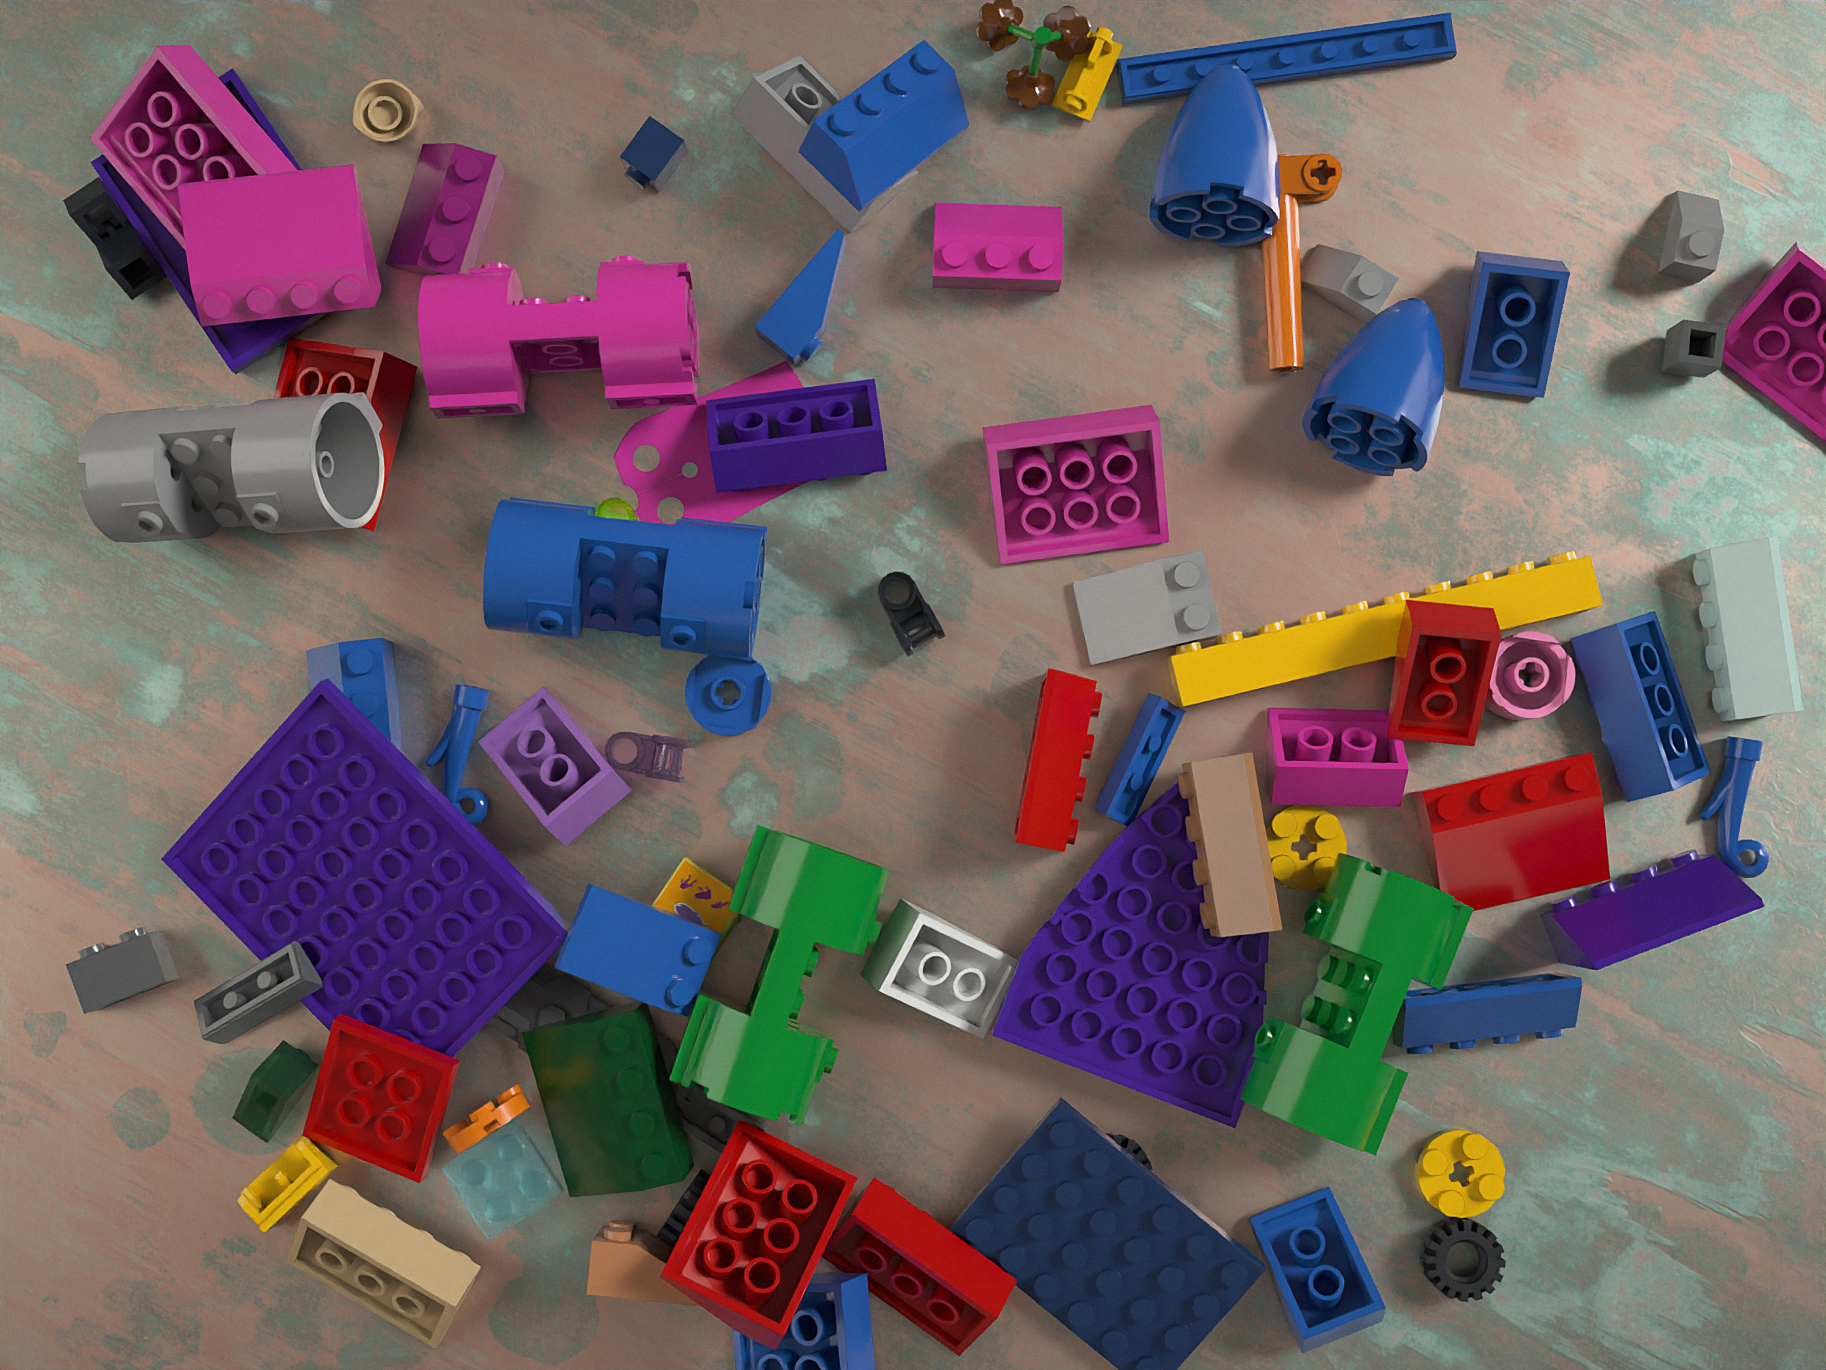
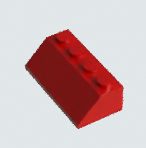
(1055, 761)
(919, 1267)

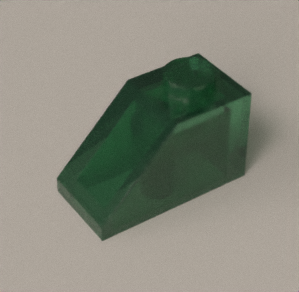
(274, 1090)

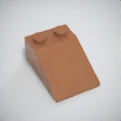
(629, 1265)

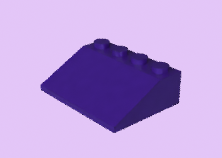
(1646, 910)

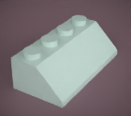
(1748, 630)

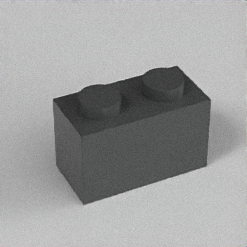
(122, 971)

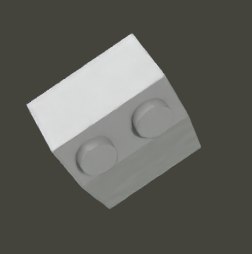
(1147, 608)

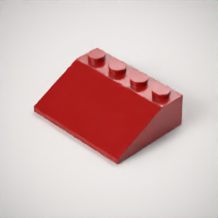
(334, 368)
(1516, 832)
(758, 1233)

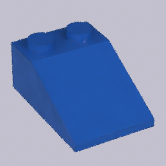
(1512, 323)
(638, 950)
(1317, 1270)

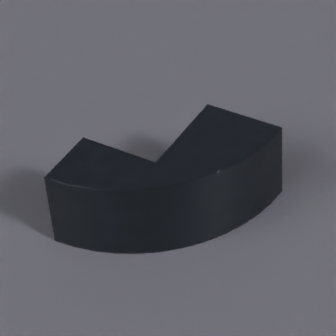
(115, 238)

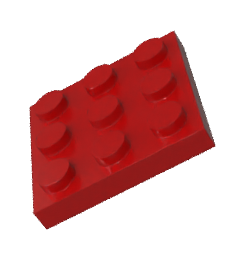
(380, 1098)

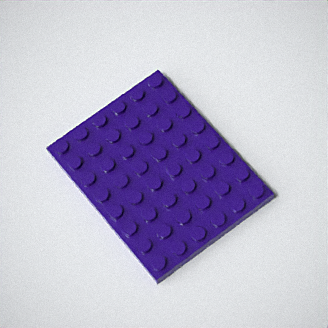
(373, 877)

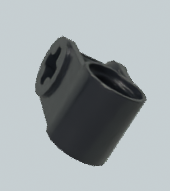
(909, 614)

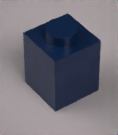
(653, 155)

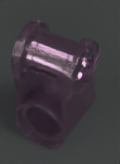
(651, 755)

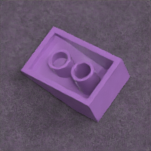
(554, 766)

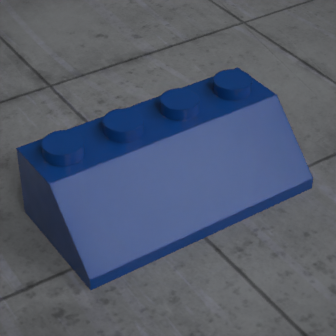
(887, 126)
(365, 676)
(1640, 707)
(1487, 1010)

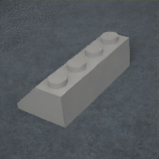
(778, 115)

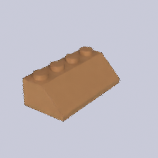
(1230, 846)

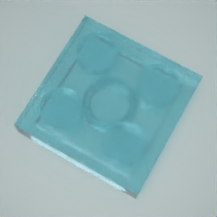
(503, 1179)

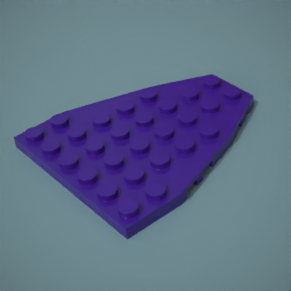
(1135, 980)

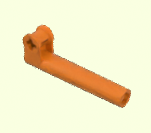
(1282, 255)

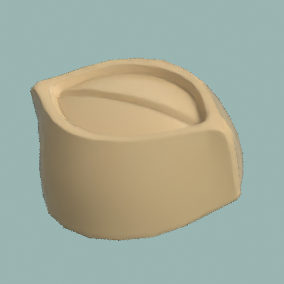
(386, 111)

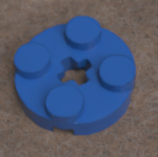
(744, 712)

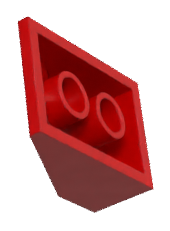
(1442, 672)

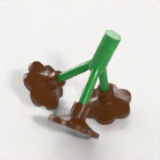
(1061, 33)

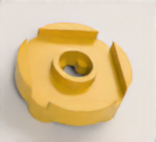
(1321, 830)
(1483, 1183)

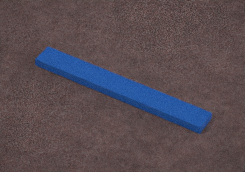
(1291, 56)

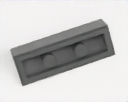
(256, 994)

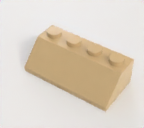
(382, 1262)

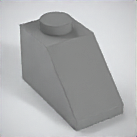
(1692, 237)
(1347, 281)

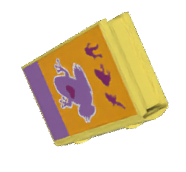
(700, 897)

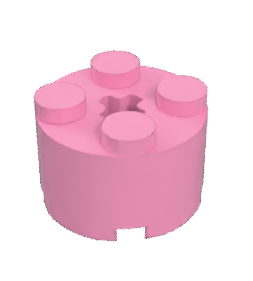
(1550, 673)

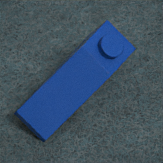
(801, 312)

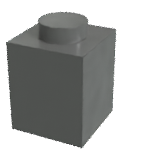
(1694, 348)

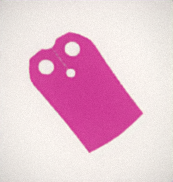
(681, 438)

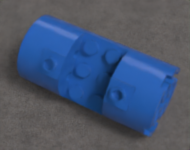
(569, 570)

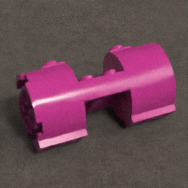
(487, 339)

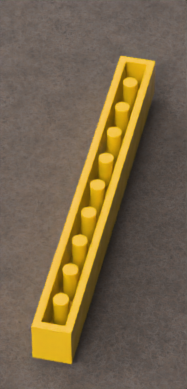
(1372, 633)

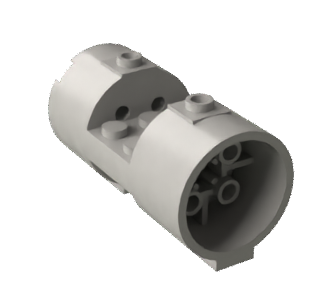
(256, 464)

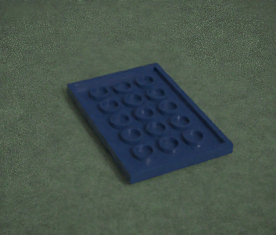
(1106, 1245)

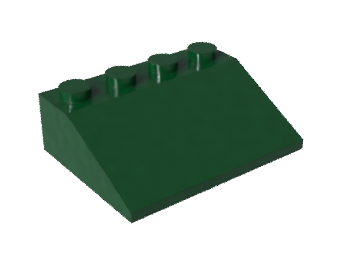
(609, 1101)

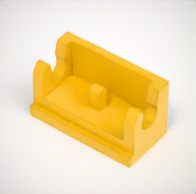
(286, 1183)

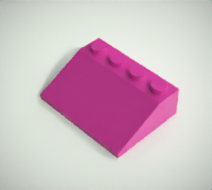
(182, 128)
(278, 245)
(1781, 337)
(1077, 484)

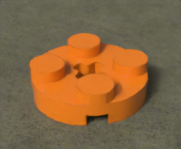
(487, 1119)

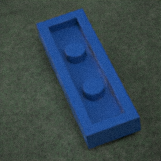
(1139, 759)

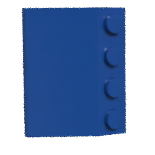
(825, 1333)

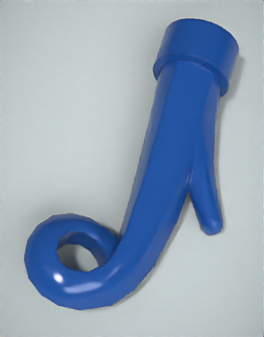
(456, 746)
(1731, 799)

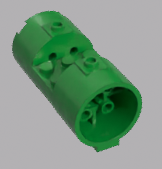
(1380, 939)
(757, 1050)

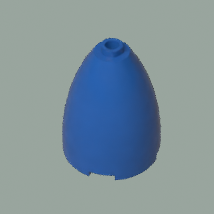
(1219, 165)
(1388, 372)

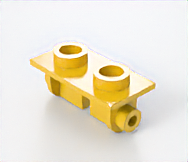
(1088, 75)

